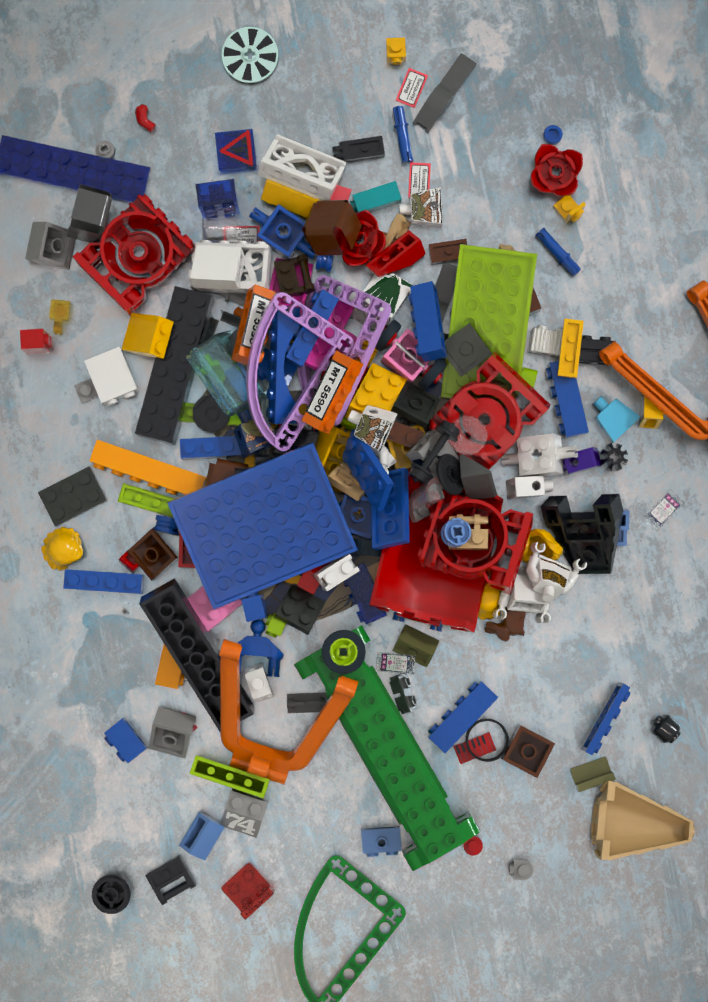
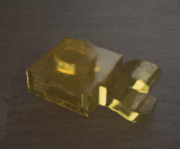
(59, 312)

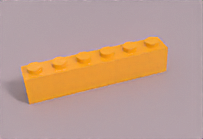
(145, 468)

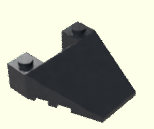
(586, 534)

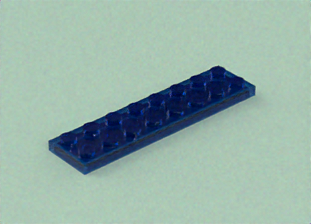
(71, 168)

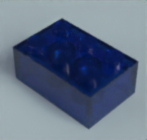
(218, 199)

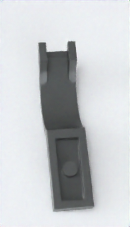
(444, 92)
(445, 286)

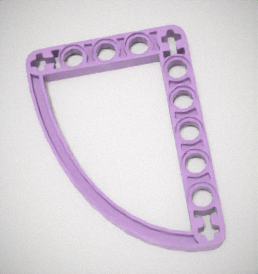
(365, 333)
(253, 360)

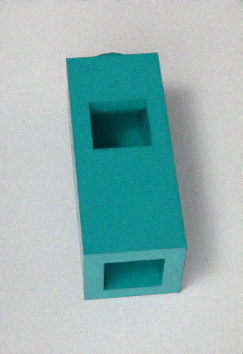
(376, 198)

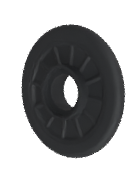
(449, 464)

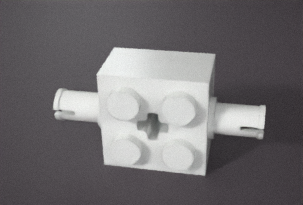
(534, 465)

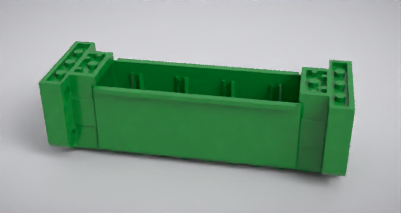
(395, 762)

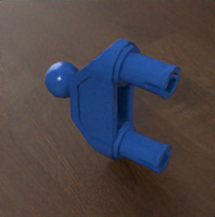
(261, 646)

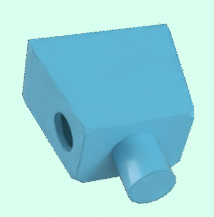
(614, 418)

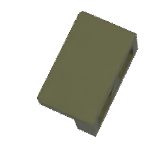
(416, 643)
(592, 774)

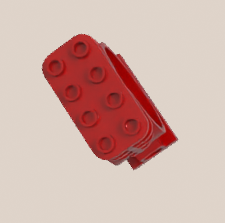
(138, 216)
(485, 405)
(437, 557)

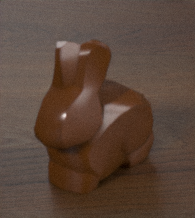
(510, 626)

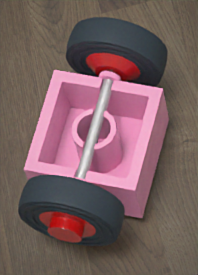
(403, 358)

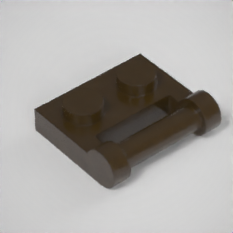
(287, 276)

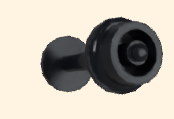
(448, 432)

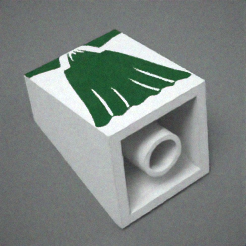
(389, 289)

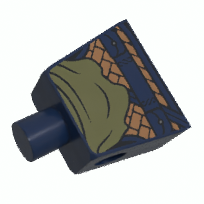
(248, 436)

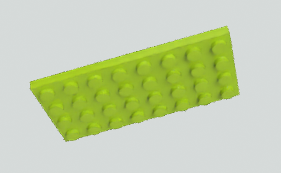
(495, 297)

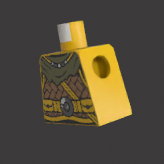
(649, 414)

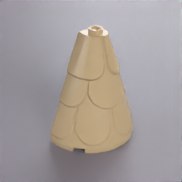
(634, 824)

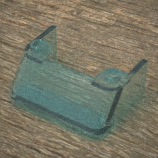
(222, 374)

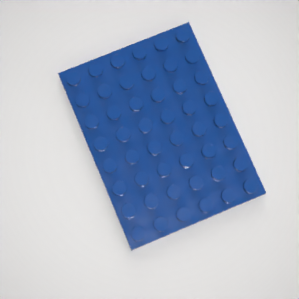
(262, 525)

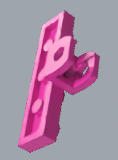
(339, 319)

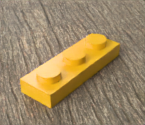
(570, 348)

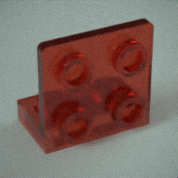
(248, 890)

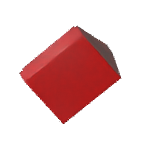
(128, 562)

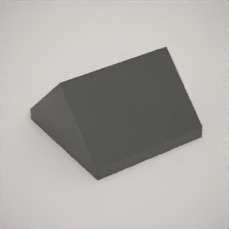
(476, 479)

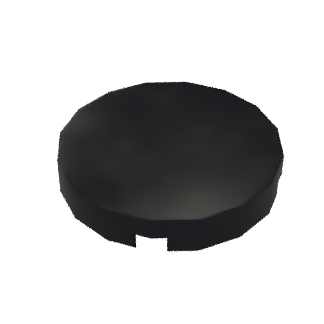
(209, 415)

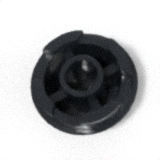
(111, 894)

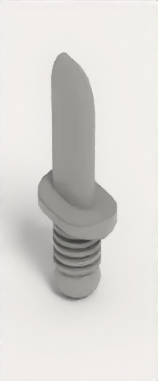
(233, 297)

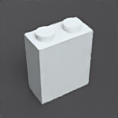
(217, 267)
(111, 376)

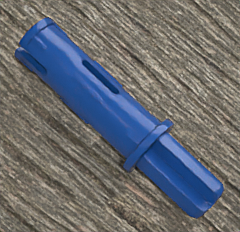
(402, 134)
(563, 257)

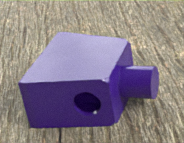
(587, 459)

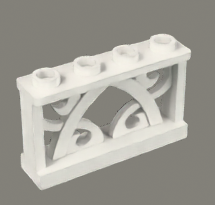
(308, 183)
(251, 277)

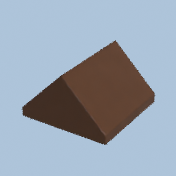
(152, 554)

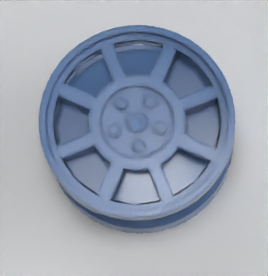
(455, 532)

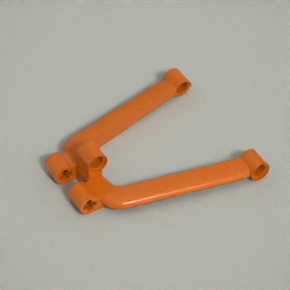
(654, 391)
(259, 758)

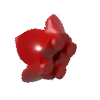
(549, 158)
(373, 242)

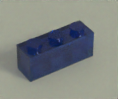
(362, 589)

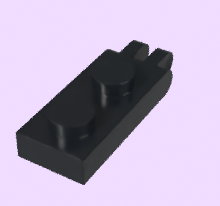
(360, 149)

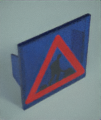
(235, 149)

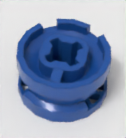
(324, 262)
(166, 525)

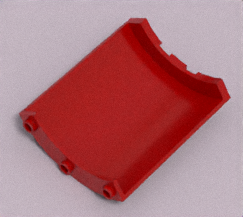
(425, 593)

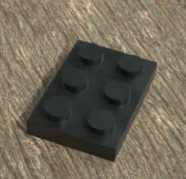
(72, 496)

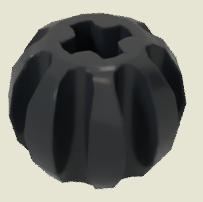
(610, 461)

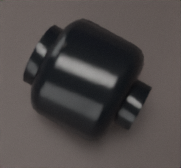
(666, 729)

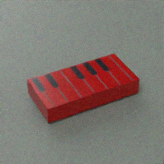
(479, 746)

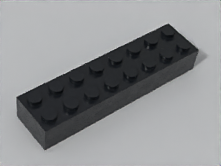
(173, 375)
(190, 646)

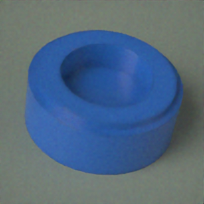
(552, 135)

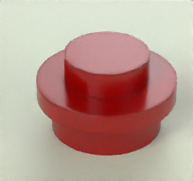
(473, 846)

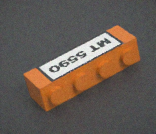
(254, 307)
(332, 392)

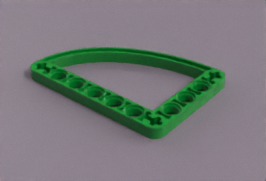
(362, 948)

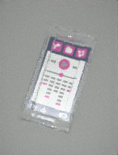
(663, 509)
(395, 663)

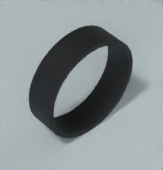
(506, 744)

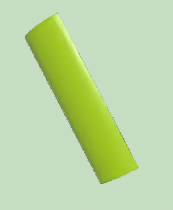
(229, 776)

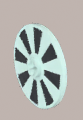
(260, 65)

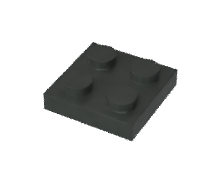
(466, 349)
(415, 404)
(299, 609)

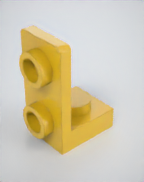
(569, 209)

